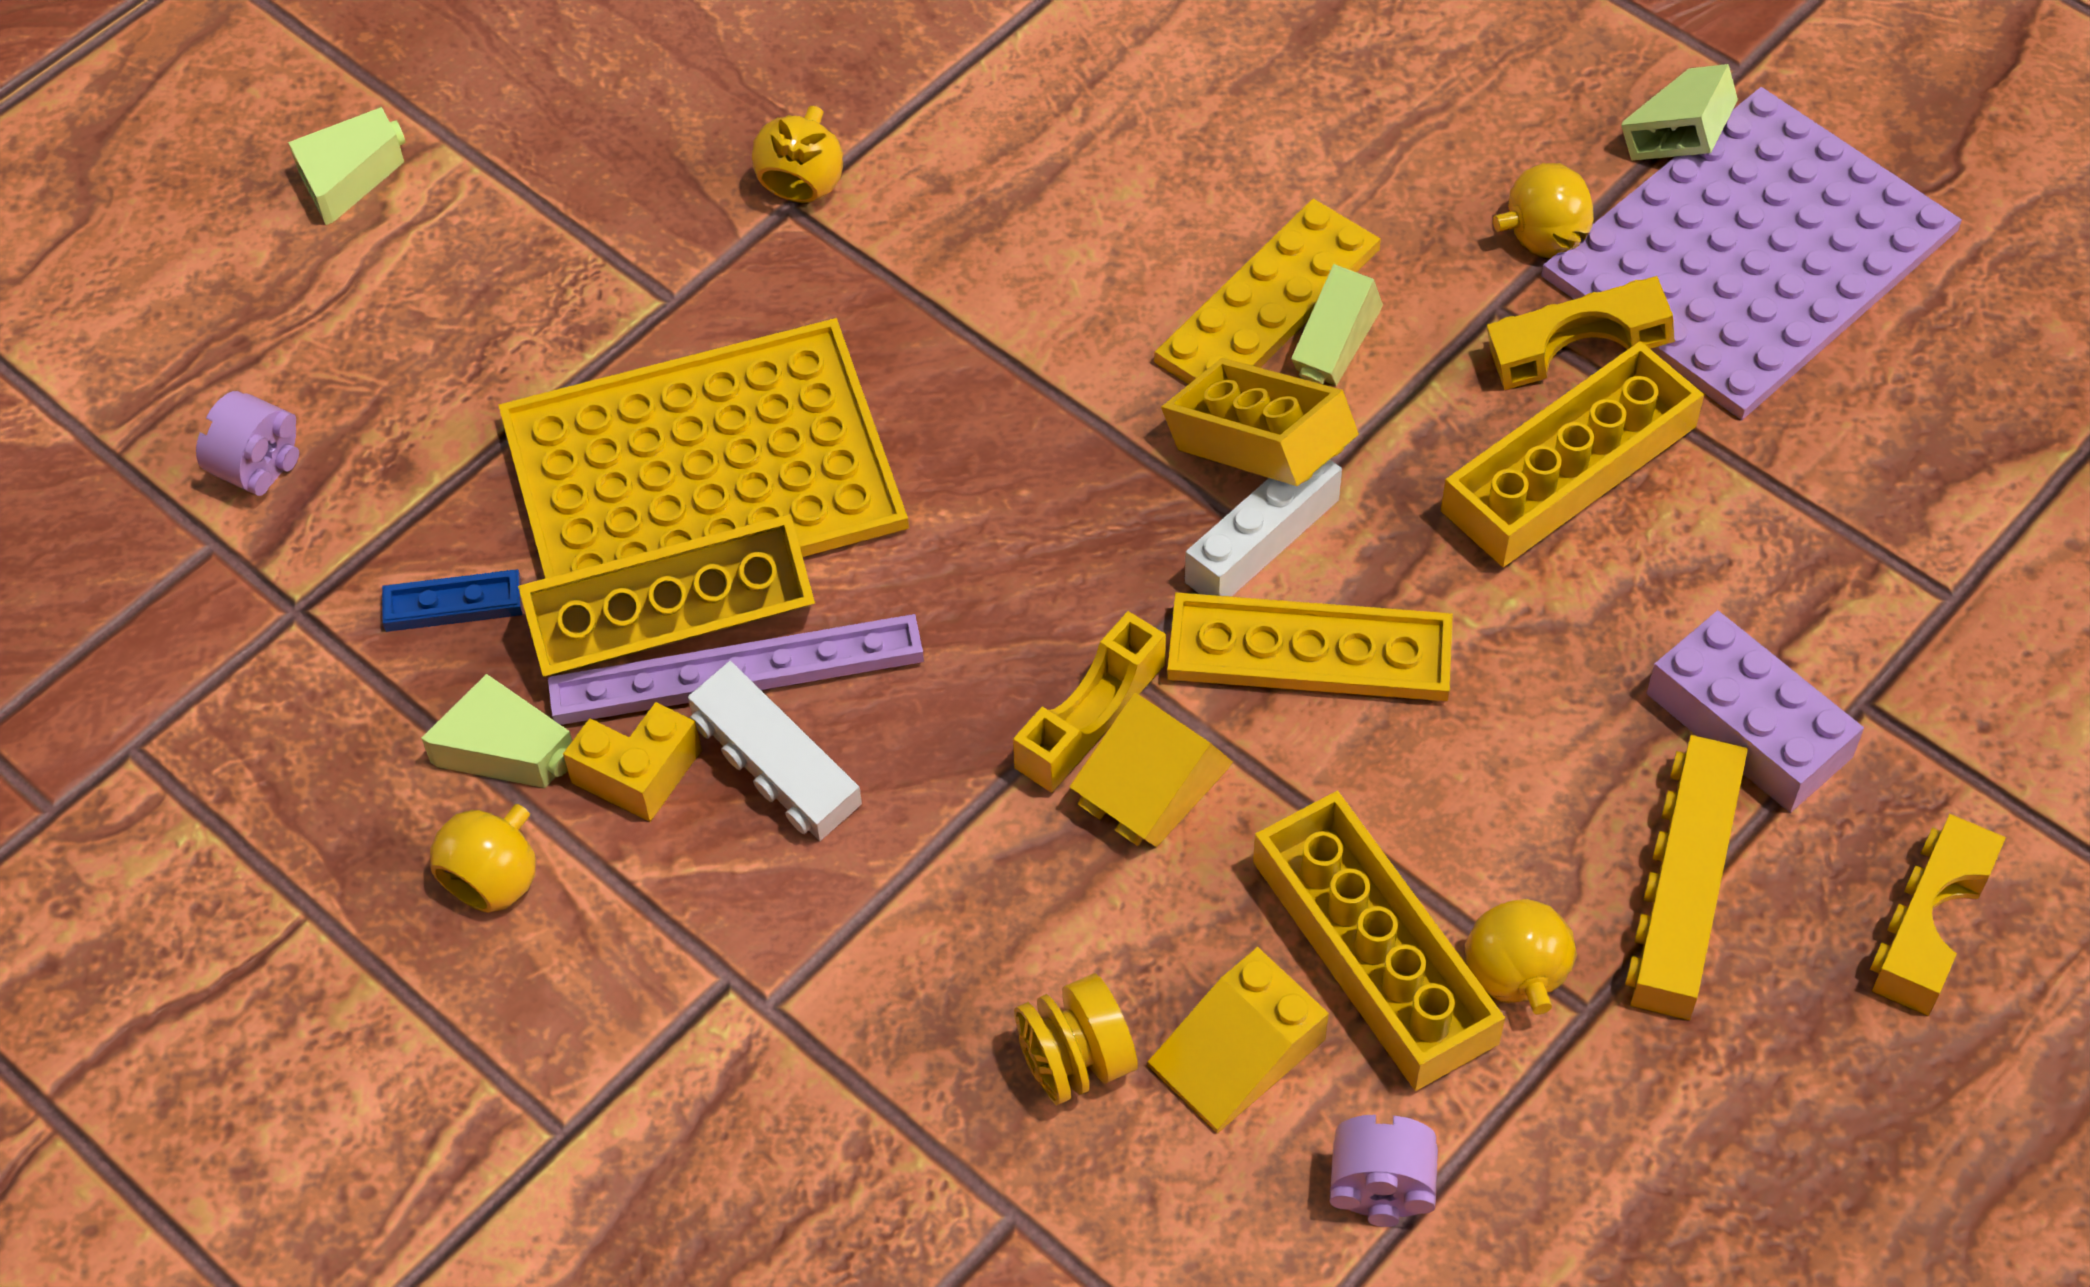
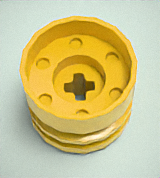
(1084, 1035)

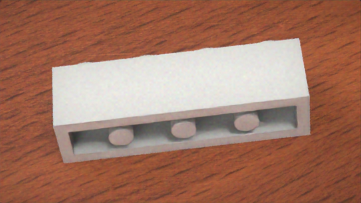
(1259, 531)
(774, 751)

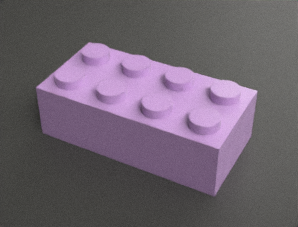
(1745, 696)

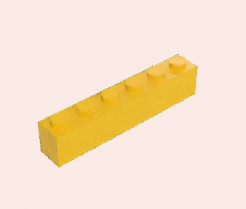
(1688, 878)

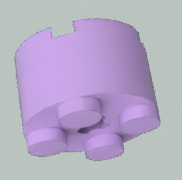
(248, 442)
(1384, 1169)

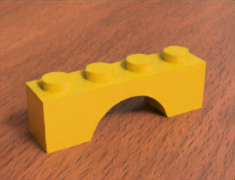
(1625, 314)
(1062, 736)
(1919, 959)

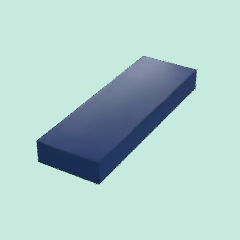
(451, 600)

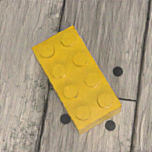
(1260, 421)

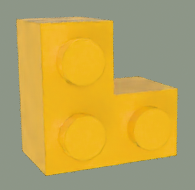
(635, 769)

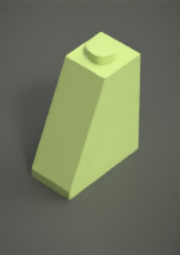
(1683, 115)
(347, 160)
(1337, 326)
(498, 737)

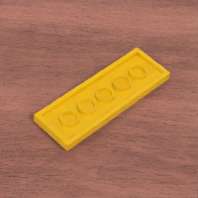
(1268, 294)
(1311, 646)

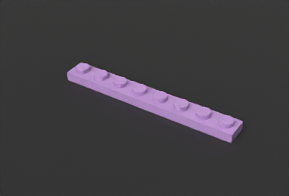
(765, 662)

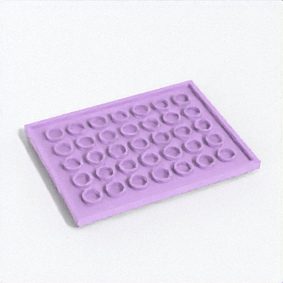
(1759, 248)

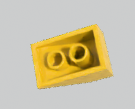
(1240, 1040)

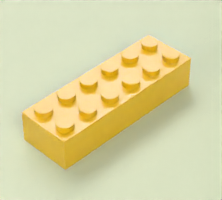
(1571, 453)
(666, 595)
(1378, 940)

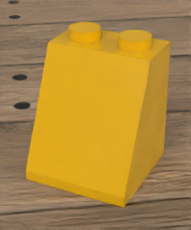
(1148, 772)

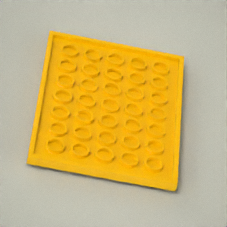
(704, 452)

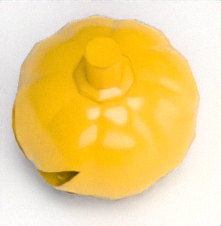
(797, 157)
(1548, 210)
(485, 858)
(1521, 952)

